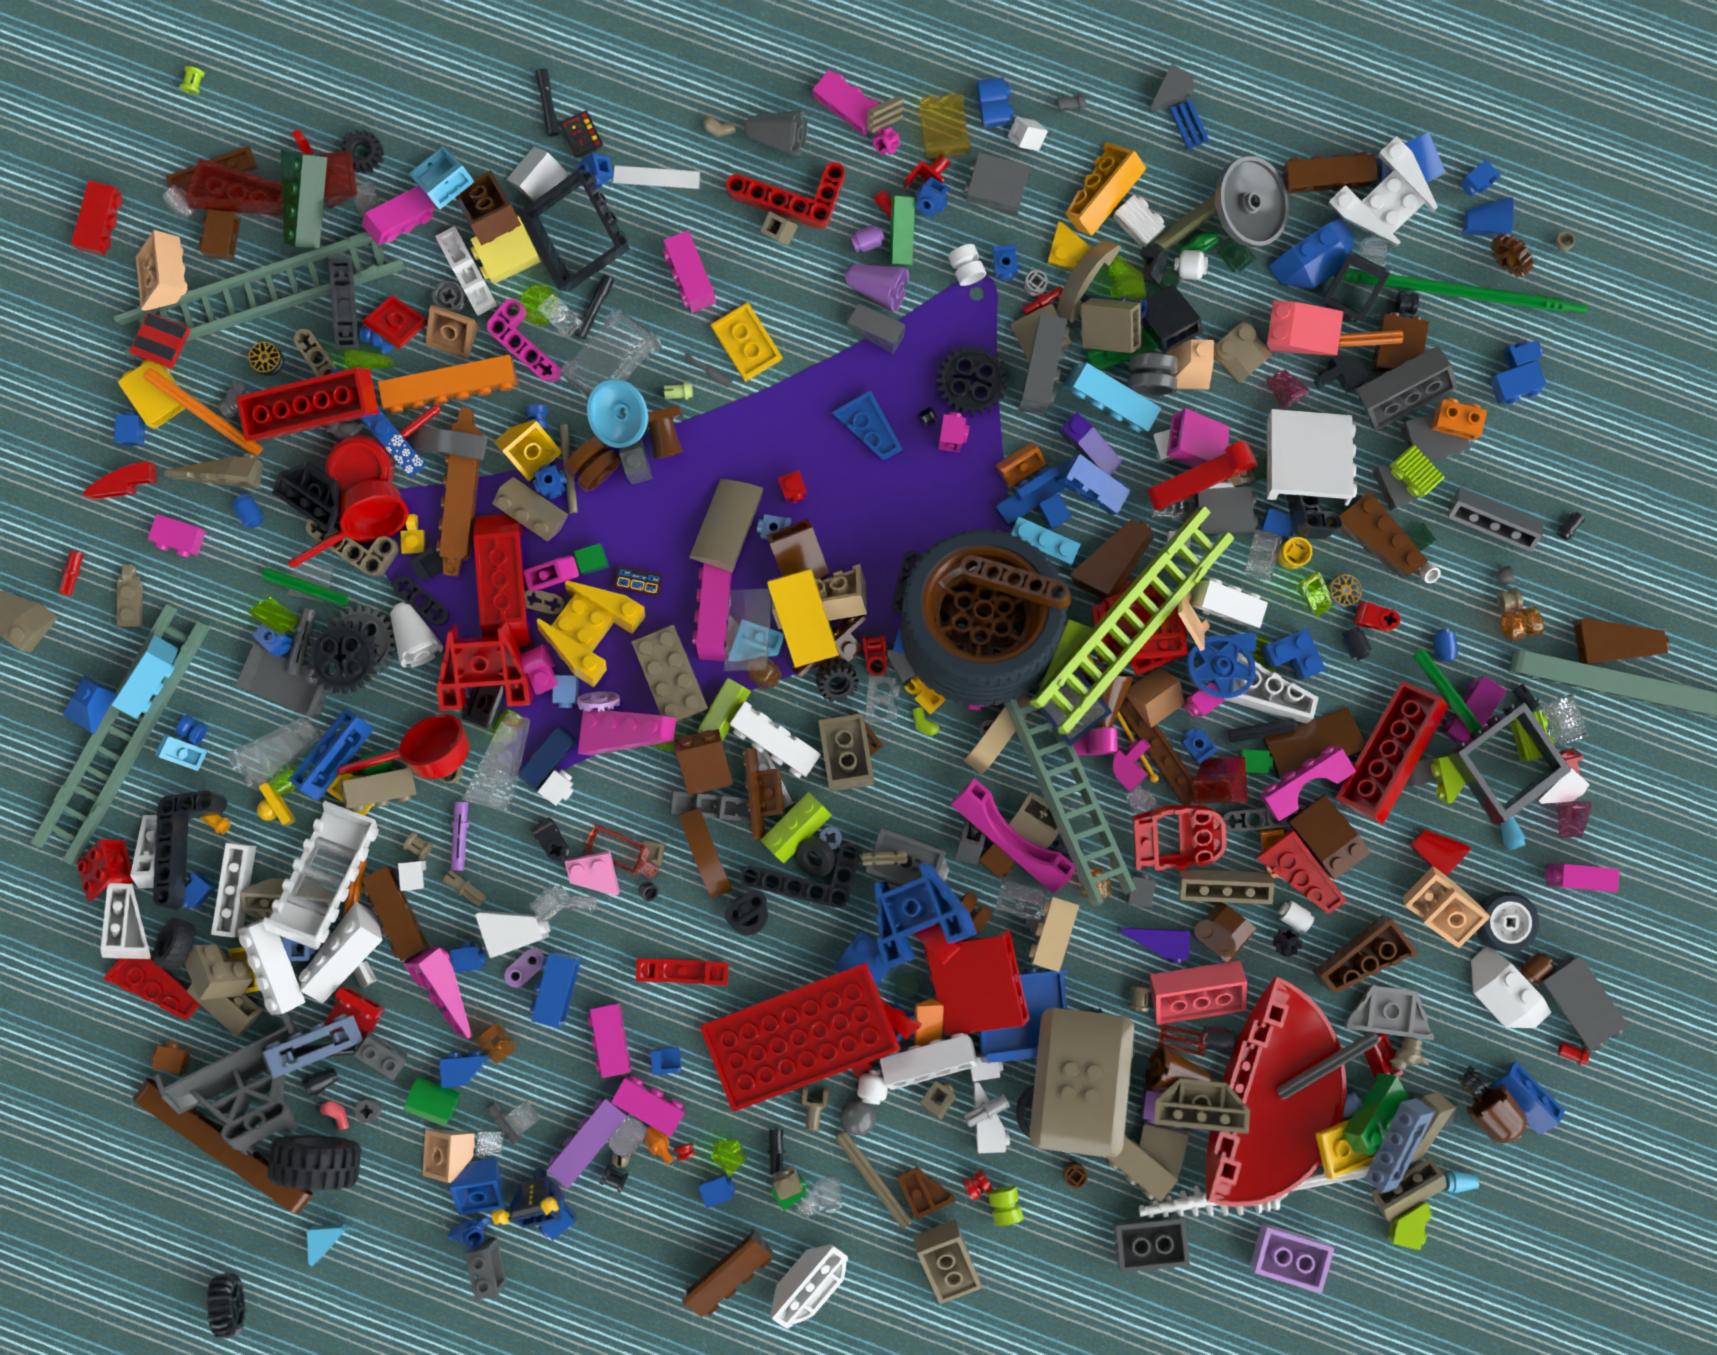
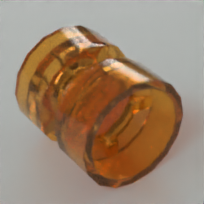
(1526, 622)
(502, 1049)

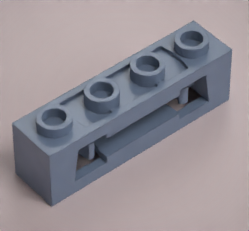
(348, 1031)
(1399, 1145)

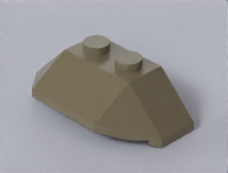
(260, 897)
(1202, 1107)

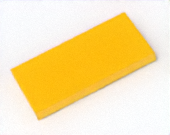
(803, 617)

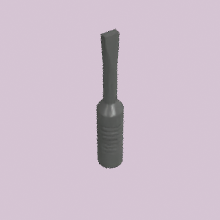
(711, 371)

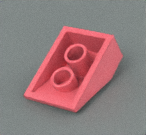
(1304, 329)

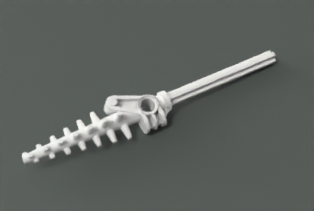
(1199, 1199)

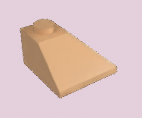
(1194, 364)
(446, 1153)

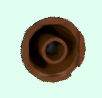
(1113, 695)
(1169, 1067)

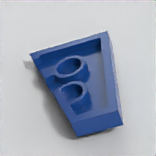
(869, 423)

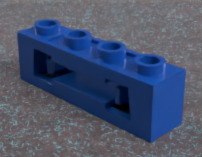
(330, 754)

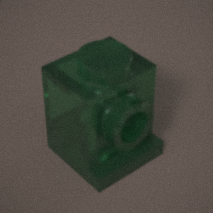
(1228, 254)

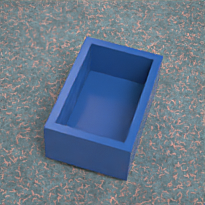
(555, 989)

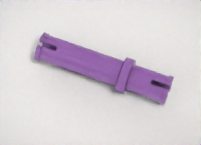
(458, 863)

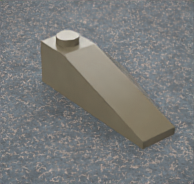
(230, 471)

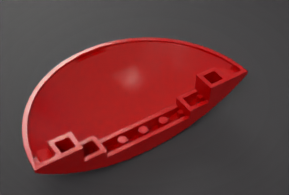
(1281, 1147)

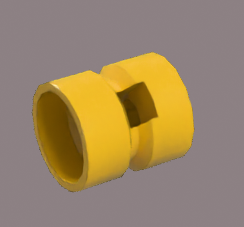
(1294, 553)

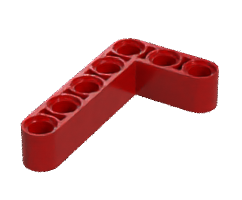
(791, 199)
(1235, 461)

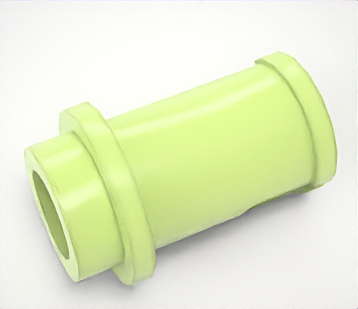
(678, 391)

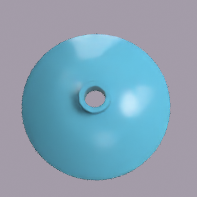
(608, 417)

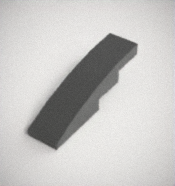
(711, 806)

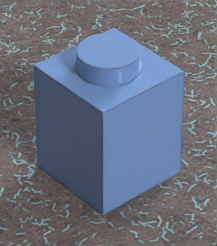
(567, 691)

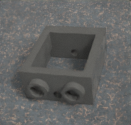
(489, 1266)

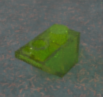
(1126, 280)

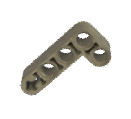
(326, 365)
(366, 555)

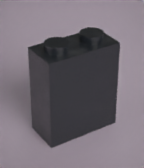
(1170, 319)

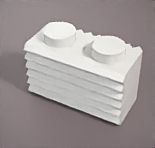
(1139, 221)

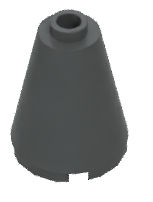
(779, 130)

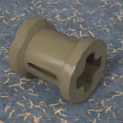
(417, 846)
(1140, 998)

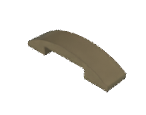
(1082, 276)

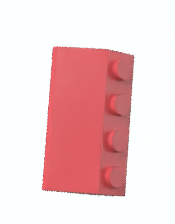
(1198, 992)

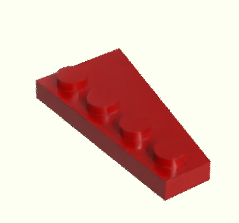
(1297, 866)
(153, 985)

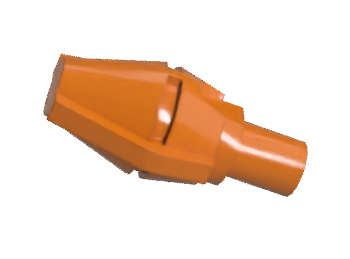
(658, 1144)

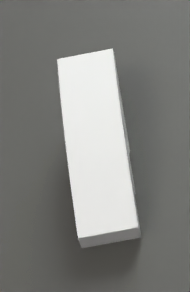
(466, 270)

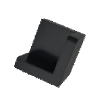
(1155, 264)
(427, 565)

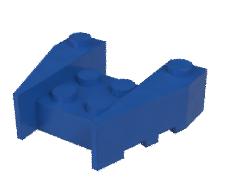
(917, 908)

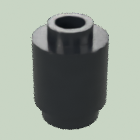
(1356, 643)
(1218, 1038)

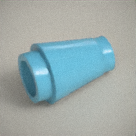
(1512, 834)
(1460, 1181)

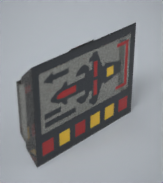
(581, 134)

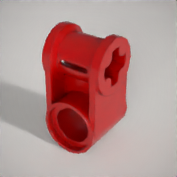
(1371, 616)
(875, 652)

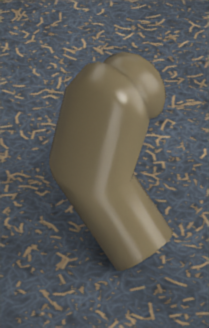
(716, 128)

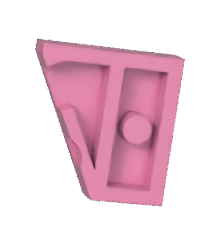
(593, 872)

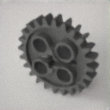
(382, 636)

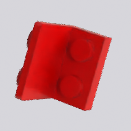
(104, 864)
(354, 1004)

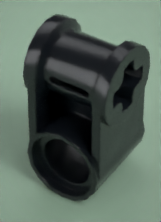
(548, 837)

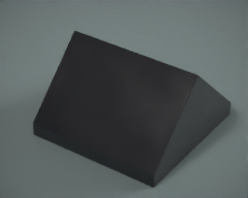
(485, 705)

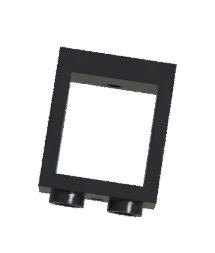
(1365, 265)

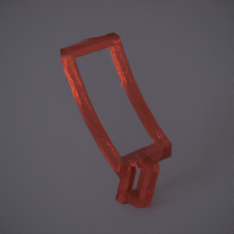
(641, 861)

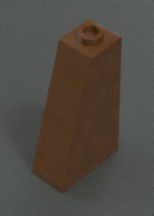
(1114, 561)
(1610, 641)

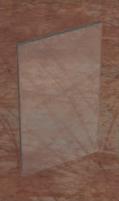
(748, 630)

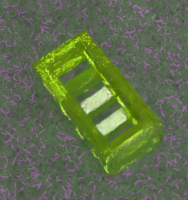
(366, 360)

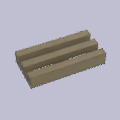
(885, 117)

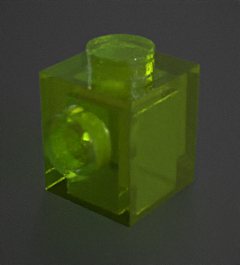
(728, 1155)

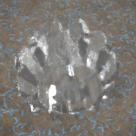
(627, 1137)

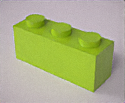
(796, 827)

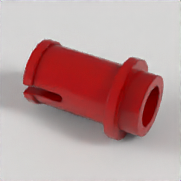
(883, 200)
(1574, 1053)

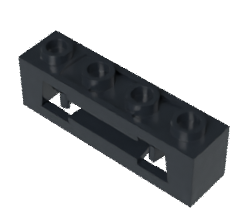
(343, 302)

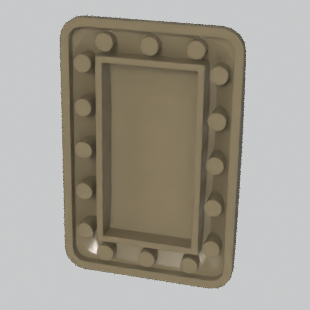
(1081, 1082)

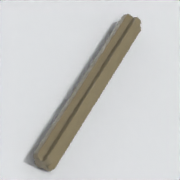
(873, 1179)

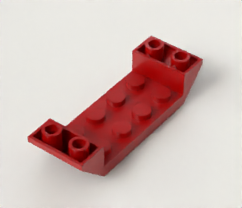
(501, 577)

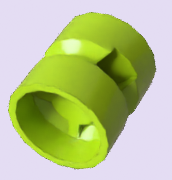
(1006, 1209)

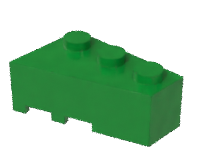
(1375, 1116)

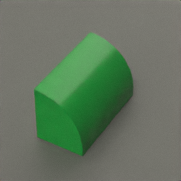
(431, 1101)

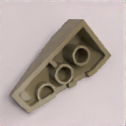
(23, 621)

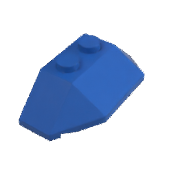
(1314, 257)

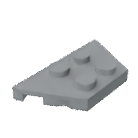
(1390, 1012)

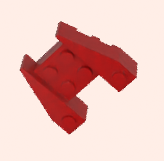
(482, 663)

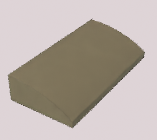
(727, 524)

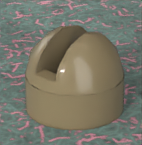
(1563, 238)
(614, 1159)

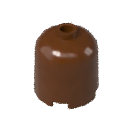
(1499, 1116)

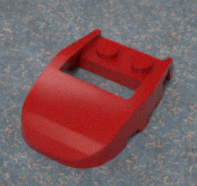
(1200, 837)

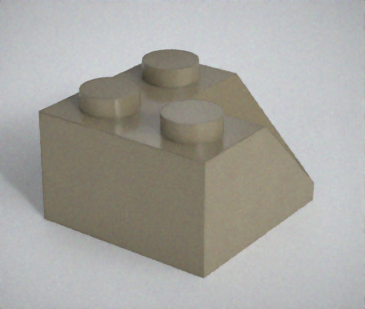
(216, 974)

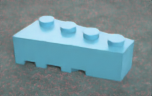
(1111, 396)

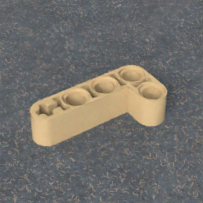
(994, 738)

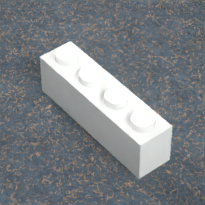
(234, 877)
(271, 968)
(928, 1061)

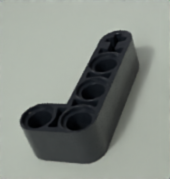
(1309, 520)

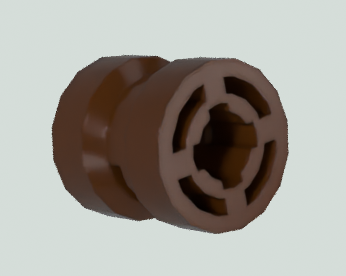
(1075, 1170)

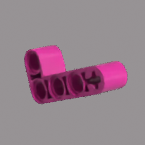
(525, 347)
(1097, 742)

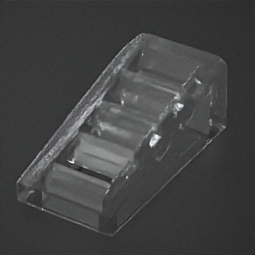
(1168, 515)

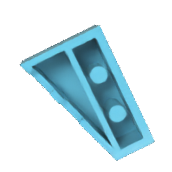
(146, 678)

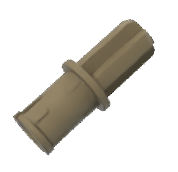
(464, 888)

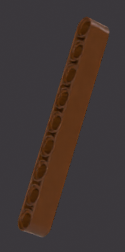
(208, 1137)

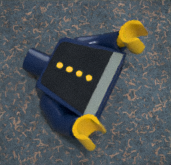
(534, 1203)

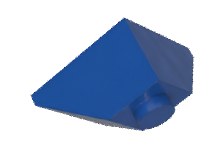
(89, 704)
(478, 1187)

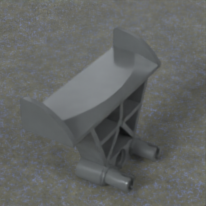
(233, 1071)

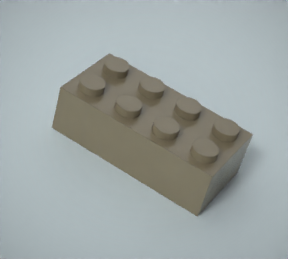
(670, 674)

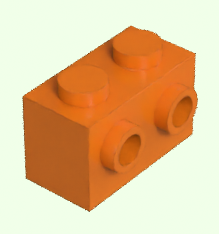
(1459, 419)

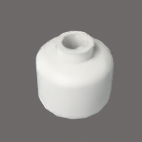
(1191, 264)
(872, 1087)

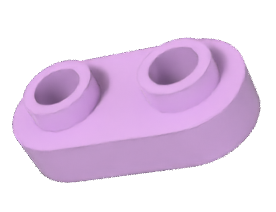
(524, 968)

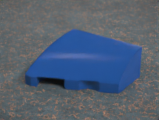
(1490, 218)

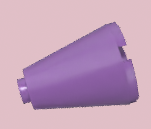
(879, 283)

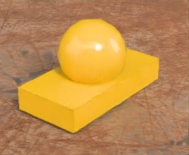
(273, 807)

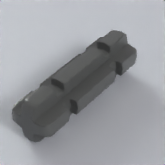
(495, 1111)

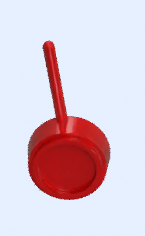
(365, 457)
(365, 514)
(428, 748)

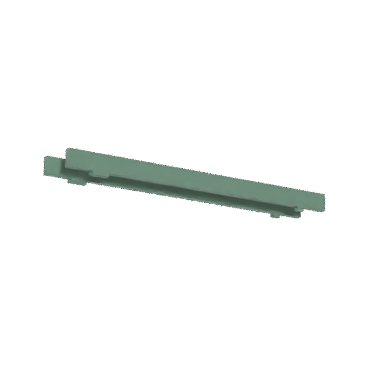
(362, 276)
(1052, 798)

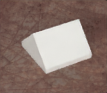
(537, 174)

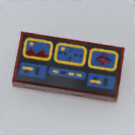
(638, 581)

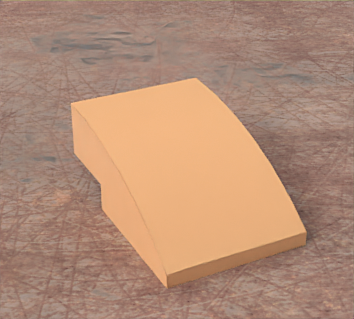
(1445, 907)

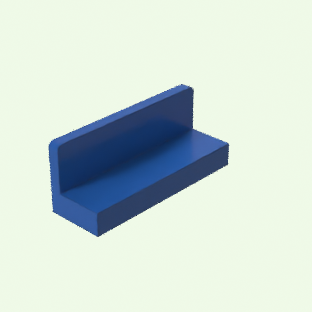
(1537, 1104)

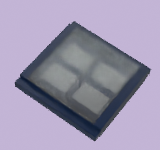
(1094, 715)

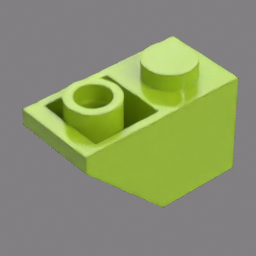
(1448, 779)
(1409, 1227)

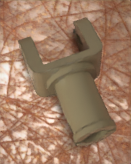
(813, 1110)

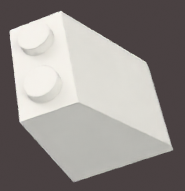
(510, 931)

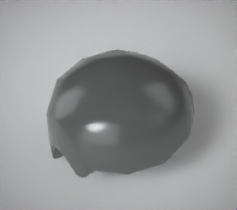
(858, 1117)

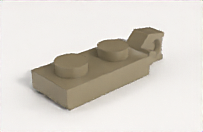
(129, 598)

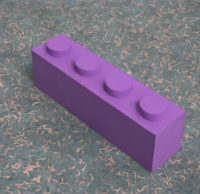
(587, 1142)

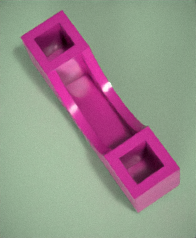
(1283, 797)

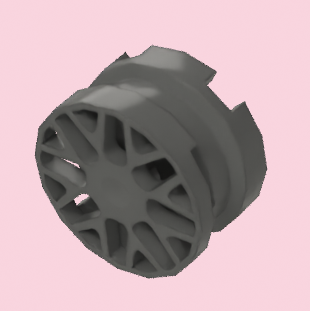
(449, 296)

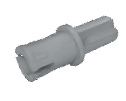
(986, 1111)

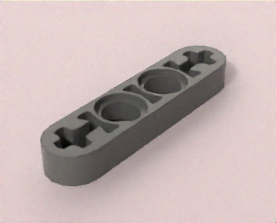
(1265, 821)

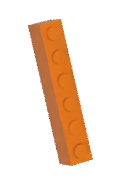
(447, 384)

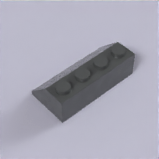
(1407, 387)

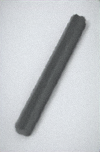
(1327, 1065)

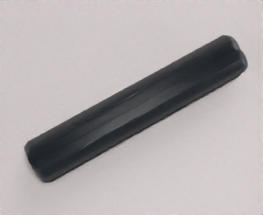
(1261, 730)

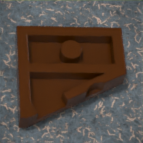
(923, 1192)

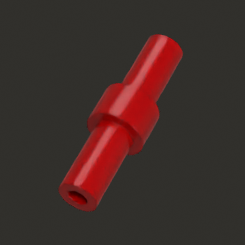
(1042, 300)

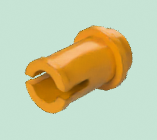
(220, 824)

